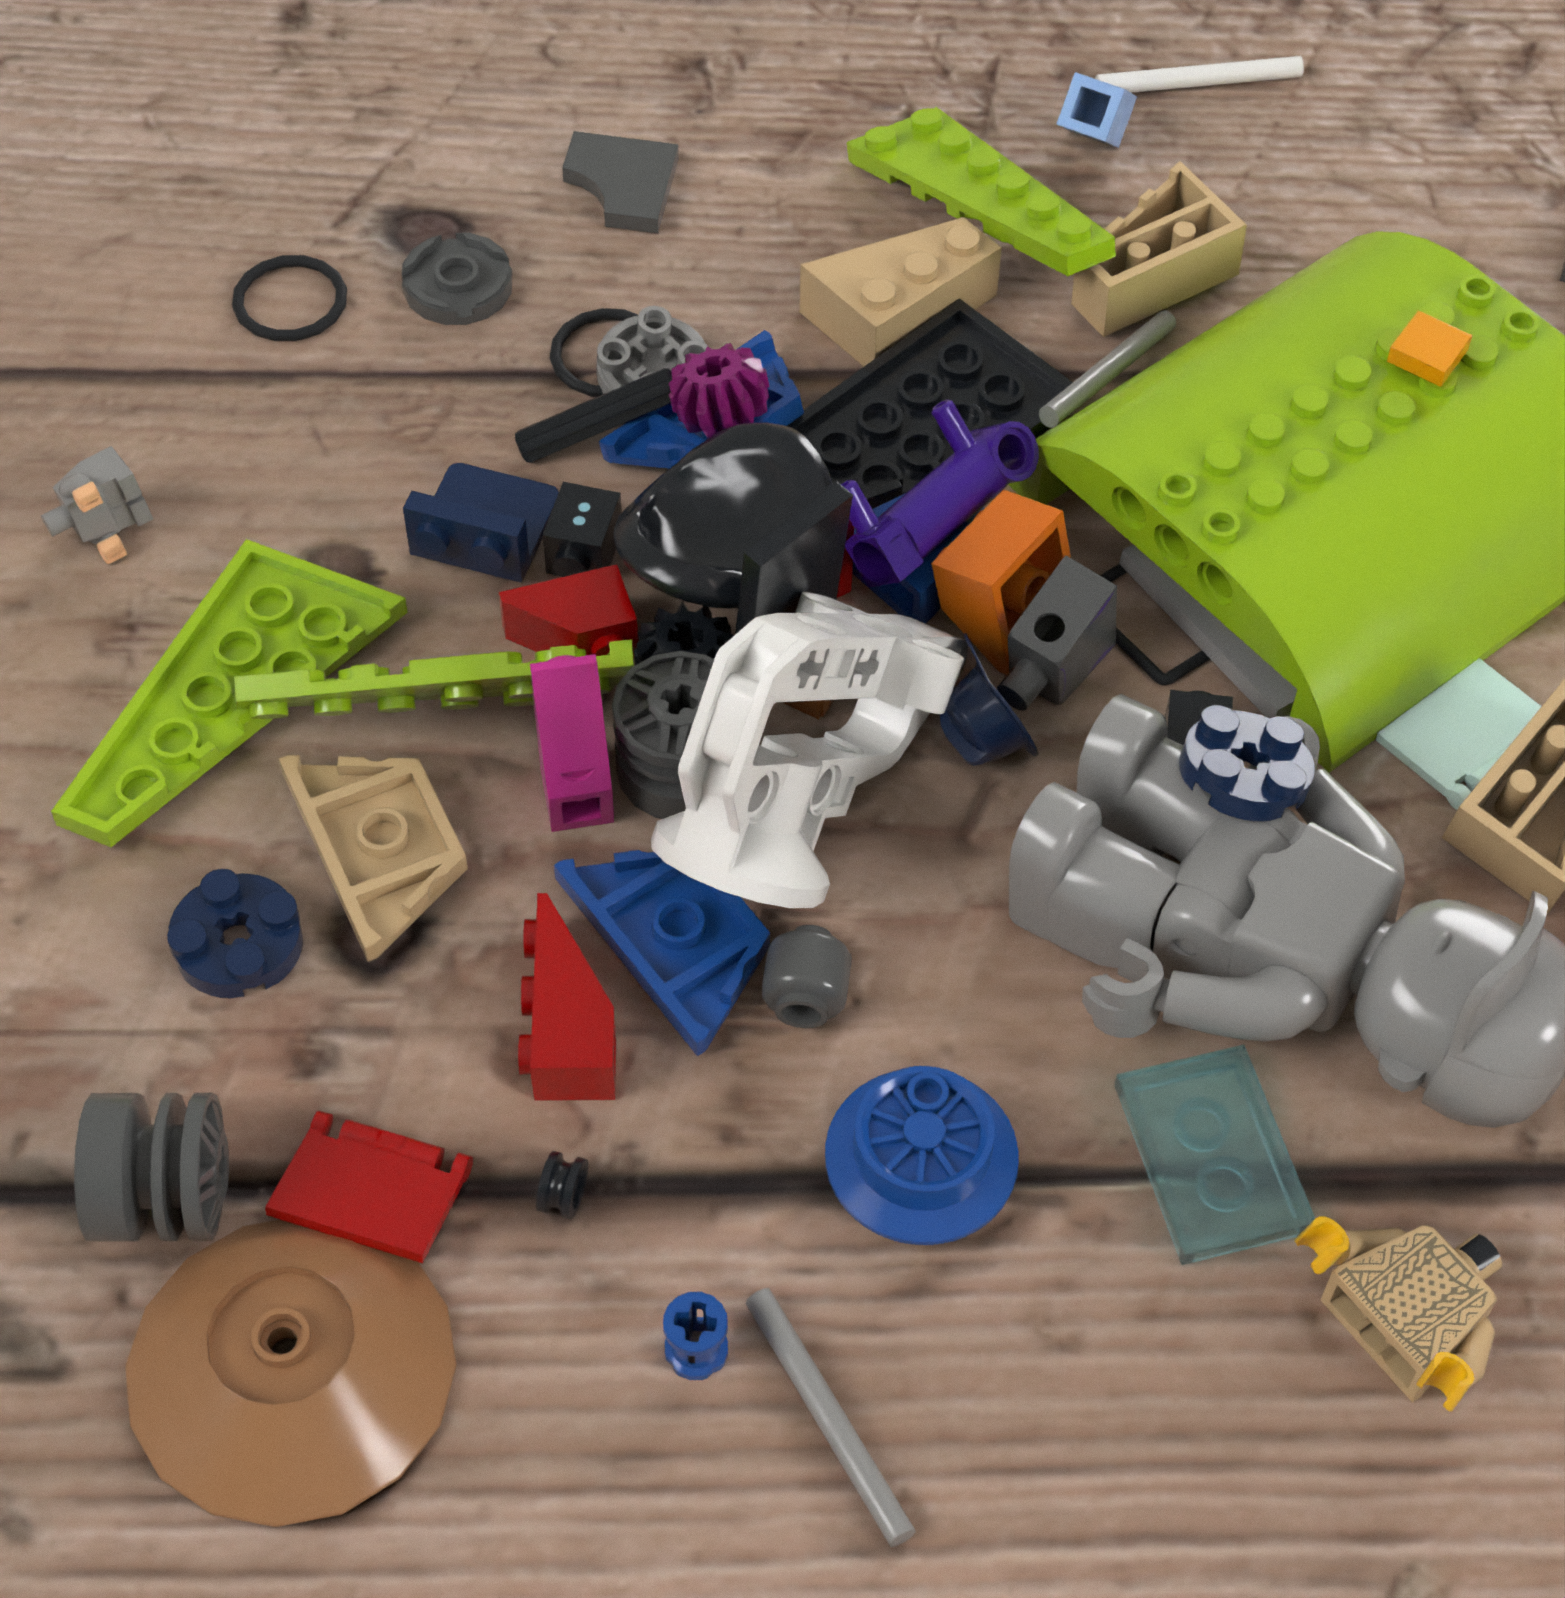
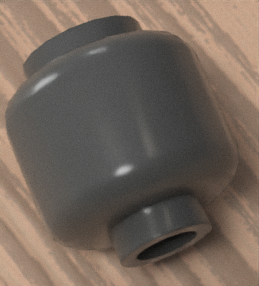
(806, 976)

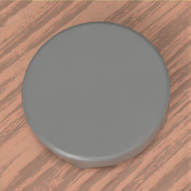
(644, 346)

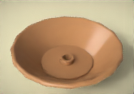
(301, 1428)

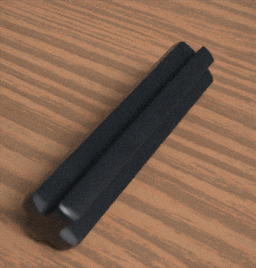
(594, 416)

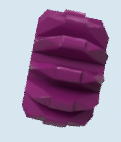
(718, 389)

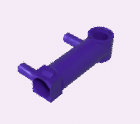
(917, 523)

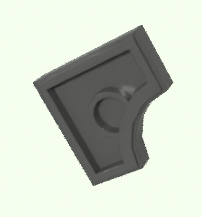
(625, 175)

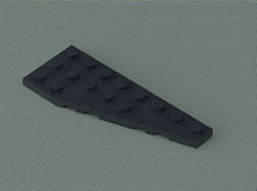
(881, 417)

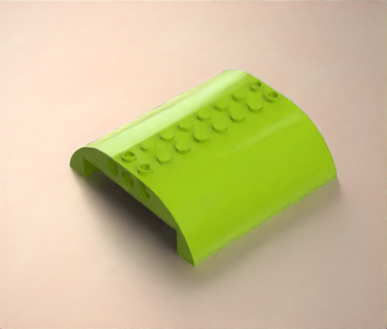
(1333, 500)

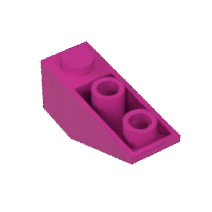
(572, 742)

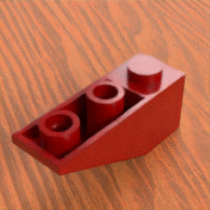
(572, 1017)

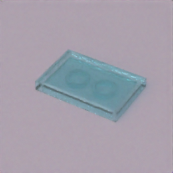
(1213, 1154)

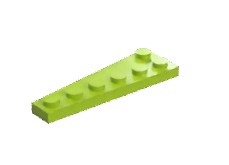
(981, 184)

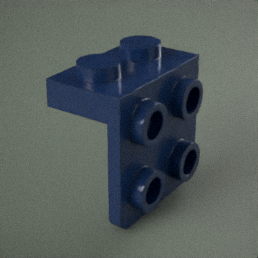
(480, 521)

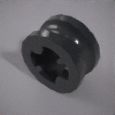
(562, 1185)

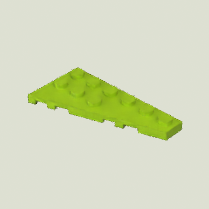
(256, 619)
(452, 679)

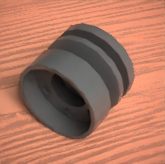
(651, 727)
(139, 1167)

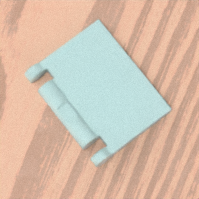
(1460, 730)

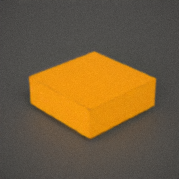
(1429, 348)

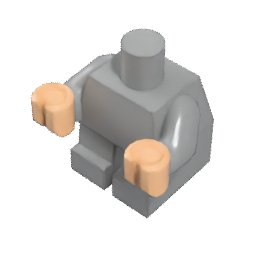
(98, 502)

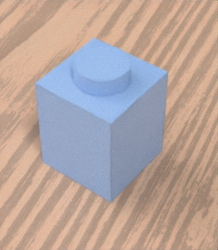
(1096, 109)

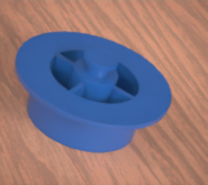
(921, 1156)

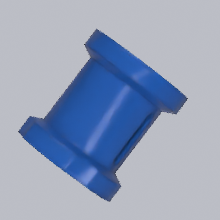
(678, 1327)

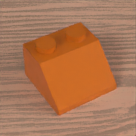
(998, 569)

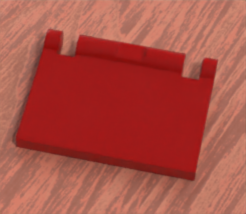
(369, 1187)

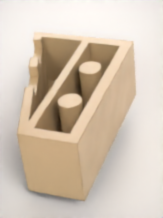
(1165, 252)
(894, 286)
(1517, 810)

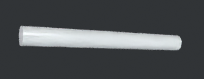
(1206, 74)

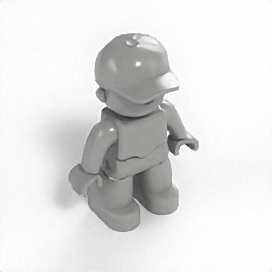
(1283, 926)

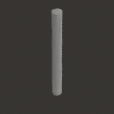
(1107, 369)
(830, 1418)

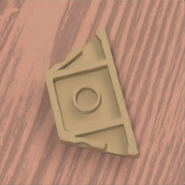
(378, 840)

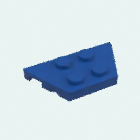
(663, 440)
(673, 934)

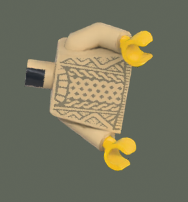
(1411, 1301)

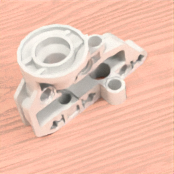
(762, 807)

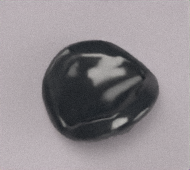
(712, 505)

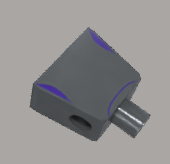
(1060, 636)

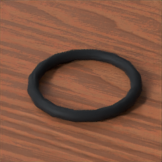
(565, 331)
(289, 334)

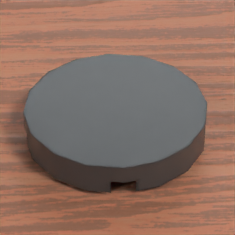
(457, 279)

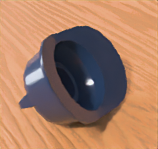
(981, 720)

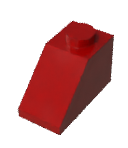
(571, 610)

